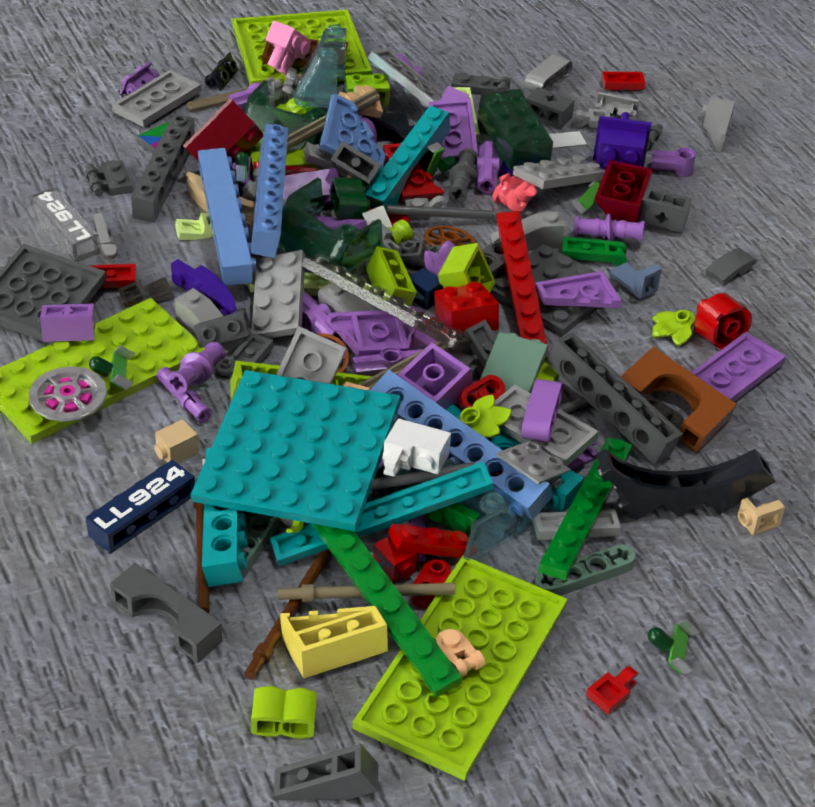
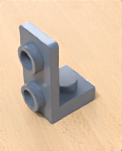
(639, 283)

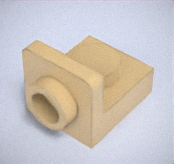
(760, 518)

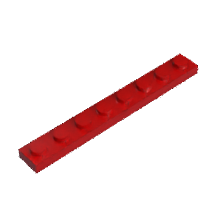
(520, 276)

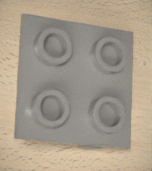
(535, 463)

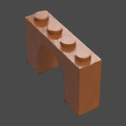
(709, 407)

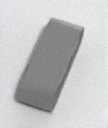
(548, 73)

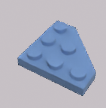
(345, 125)

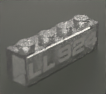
(64, 225)

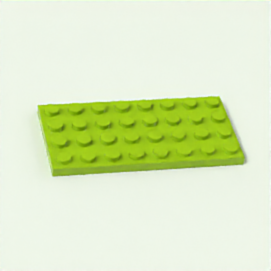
(141, 328)
(509, 627)

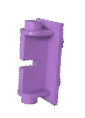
(139, 78)

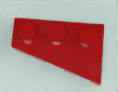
(418, 183)

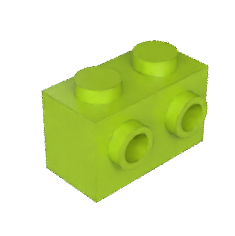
(376, 81)

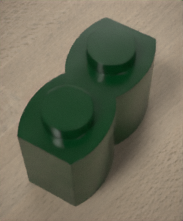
(348, 198)

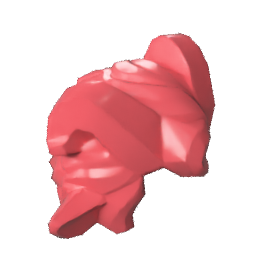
(514, 192)

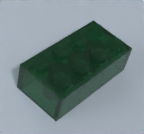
(514, 128)

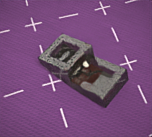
(136, 293)

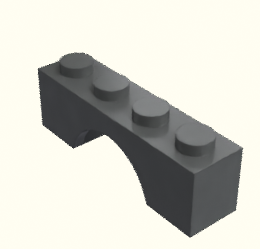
(141, 592)

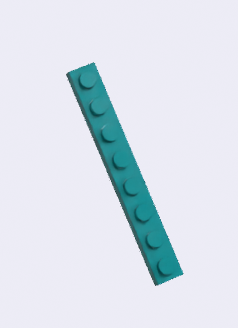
(392, 509)

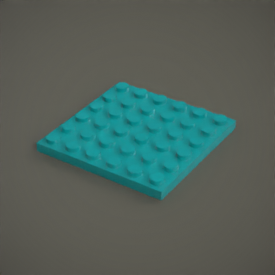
(297, 450)

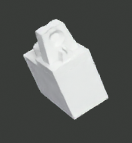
(415, 447)

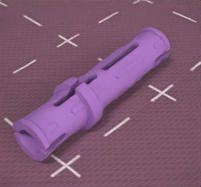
(188, 400)

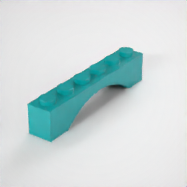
(389, 183)

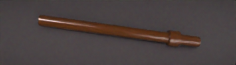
(202, 585)
(264, 650)

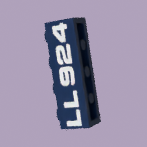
(140, 506)

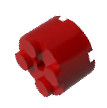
(722, 319)

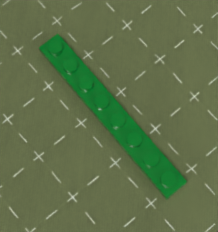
(581, 517)
(400, 619)

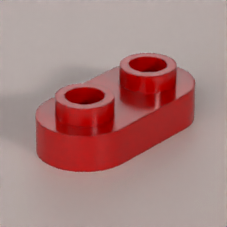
(478, 390)
(432, 572)

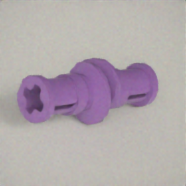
(609, 228)
(195, 368)

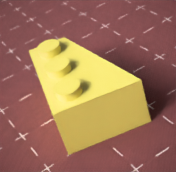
(333, 640)

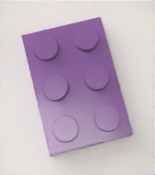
(462, 127)

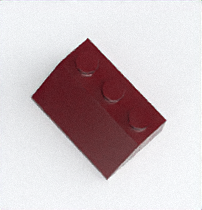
(226, 129)
(623, 190)

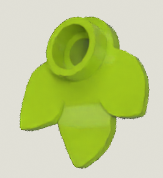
(674, 324)
(485, 417)

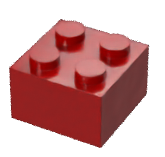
(466, 306)

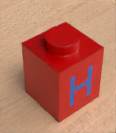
(394, 563)

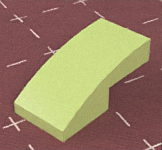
(194, 229)

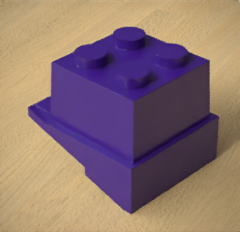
(621, 140)

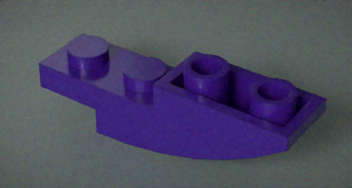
(204, 282)

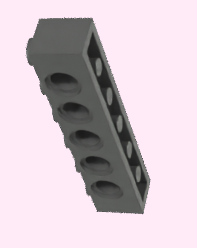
(162, 168)
(614, 398)

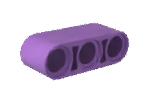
(542, 410)

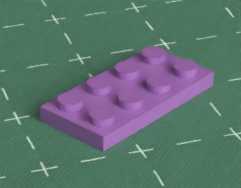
(740, 366)

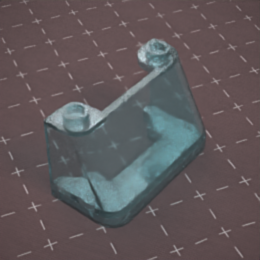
(321, 70)

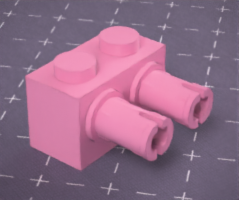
(288, 46)

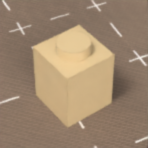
(176, 442)

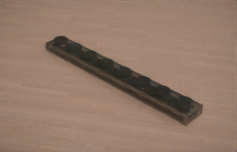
(392, 304)

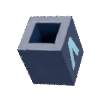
(425, 285)

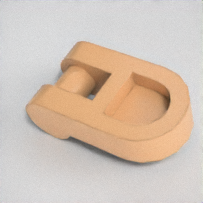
(456, 646)

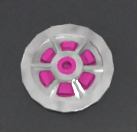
(67, 393)

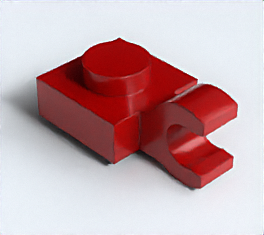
(612, 691)

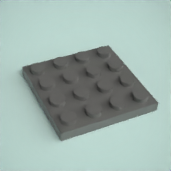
(550, 265)
(40, 279)

